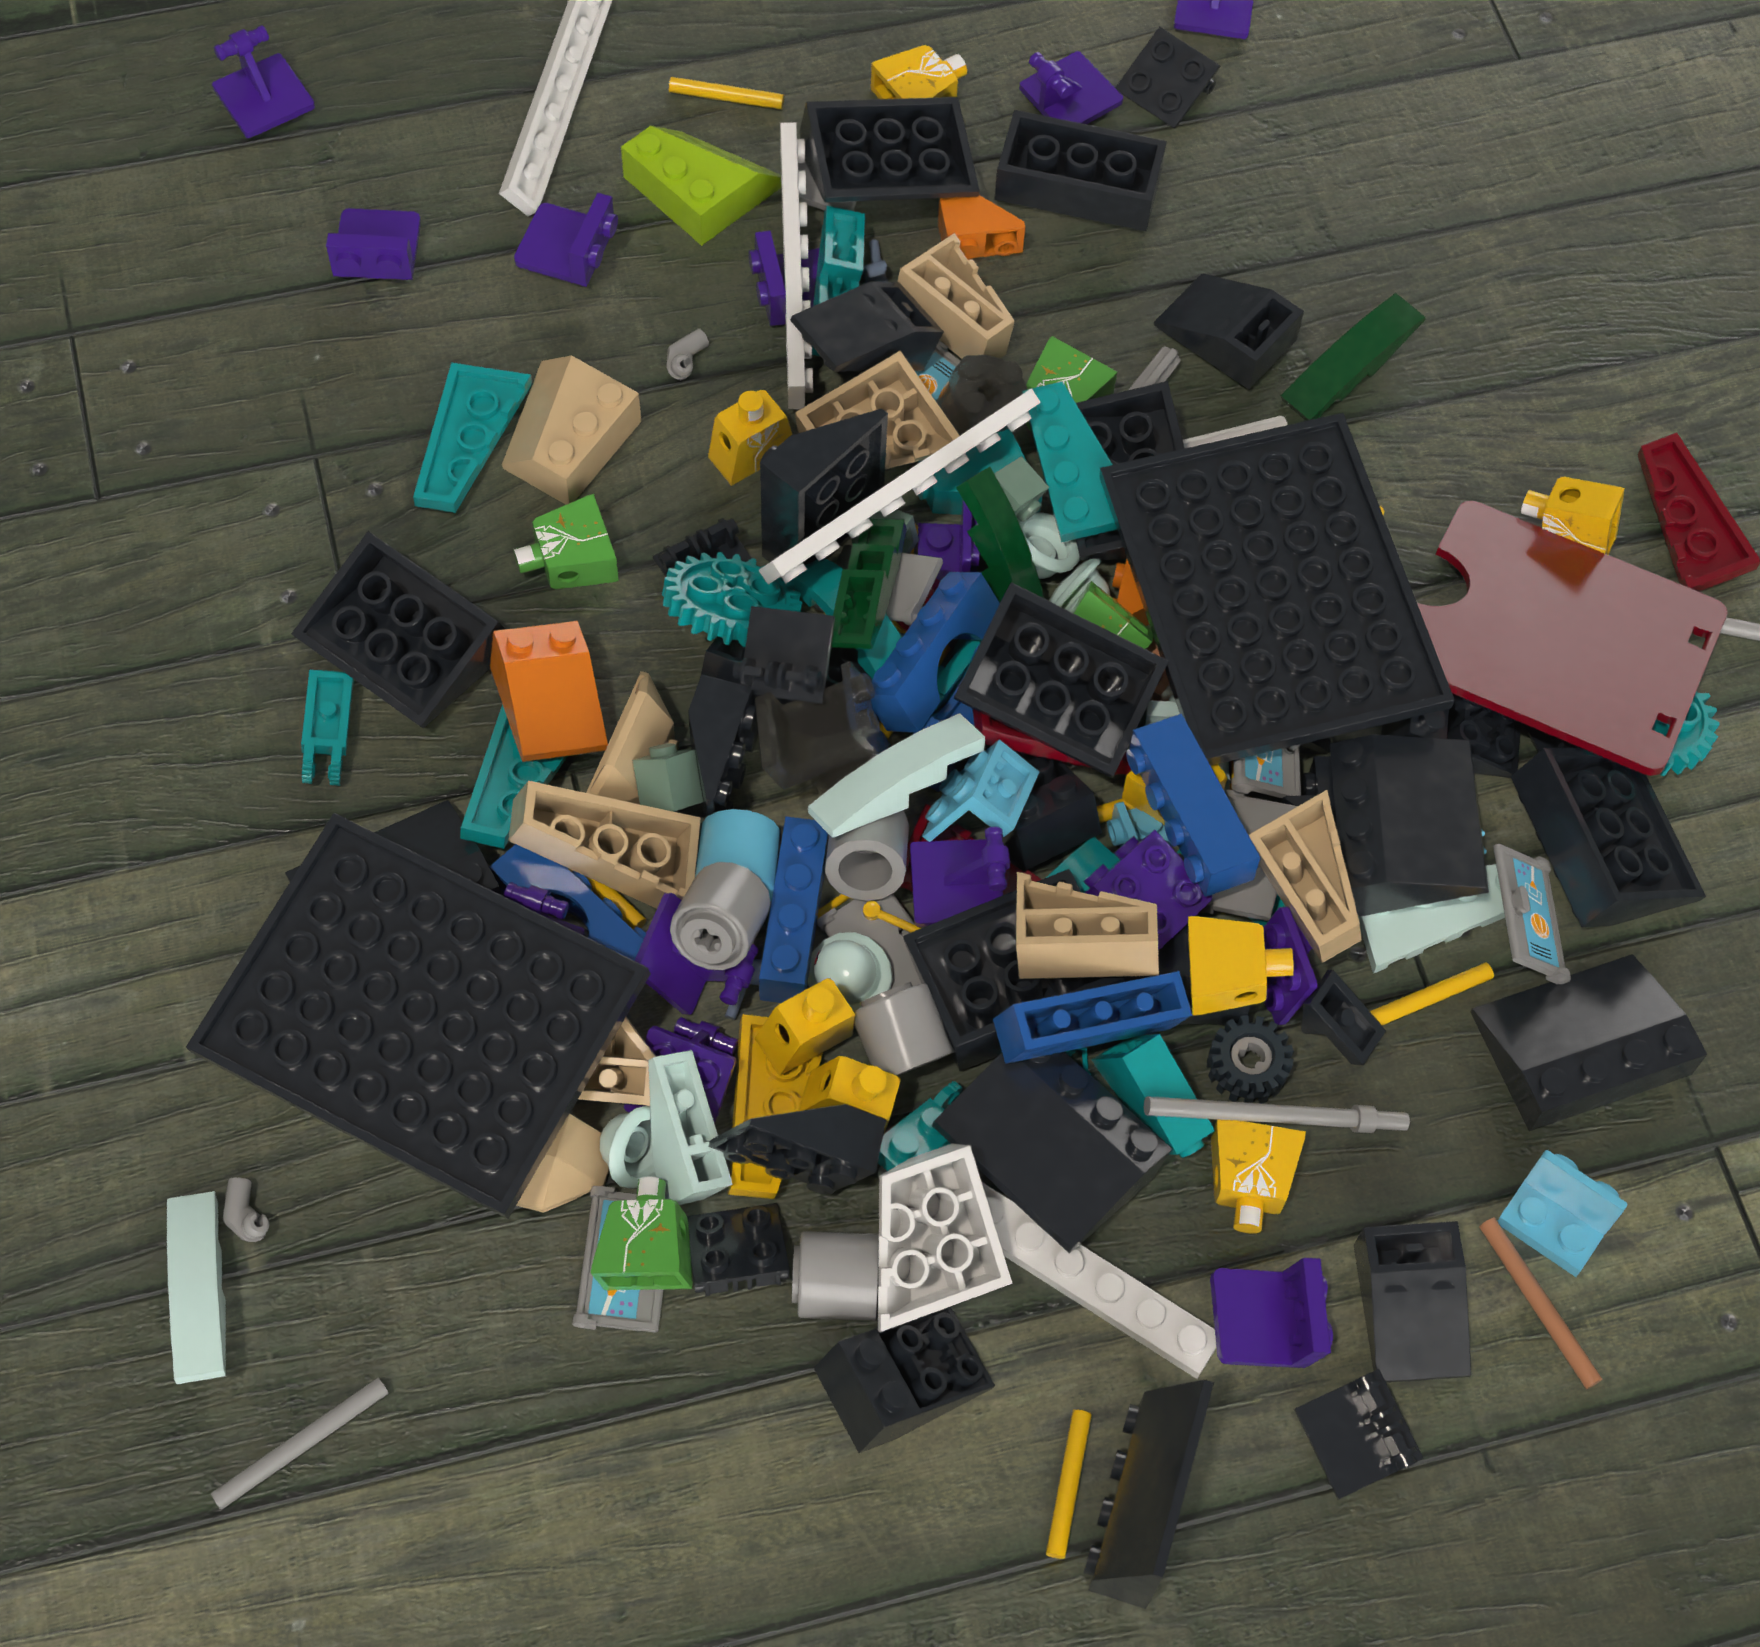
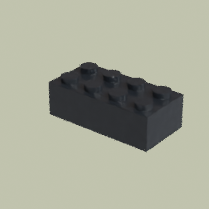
(1080, 170)

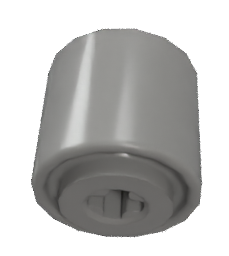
(869, 859)
(720, 916)
(902, 1029)
(836, 1275)

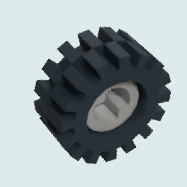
(1246, 1082)

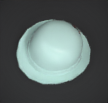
(1046, 547)
(1074, 584)
(854, 965)
(628, 1147)

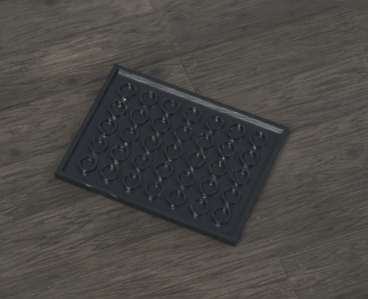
(1274, 589)
(420, 1013)

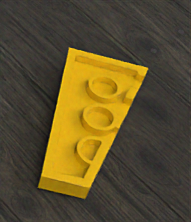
(761, 1094)

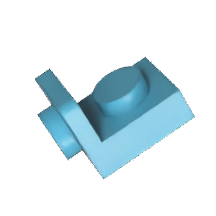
(1132, 823)

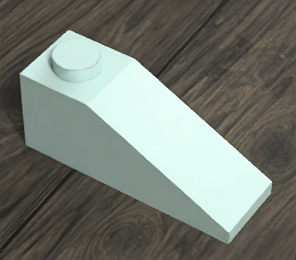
(683, 1130)

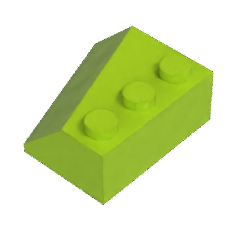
(695, 181)

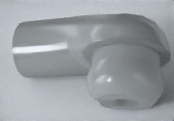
(681, 353)
(239, 1215)

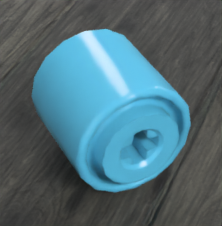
(741, 839)

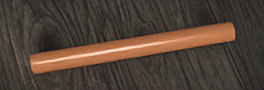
(1540, 1303)

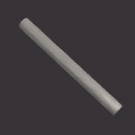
(299, 1443)

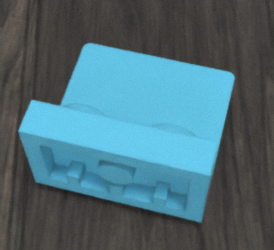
(990, 786)
(1562, 1212)

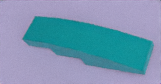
(839, 254)

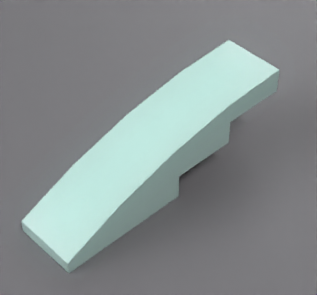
(888, 779)
(195, 1288)

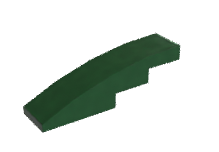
(1353, 357)
(998, 535)
(868, 584)

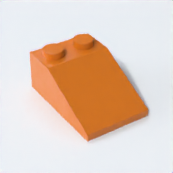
(548, 690)

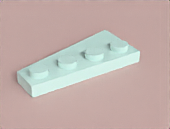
(1412, 929)

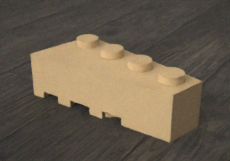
(608, 840)

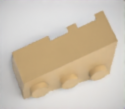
(958, 300)
(1309, 874)
(1082, 933)

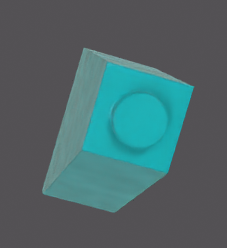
(943, 495)
(1146, 1068)

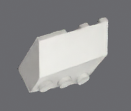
(935, 1237)

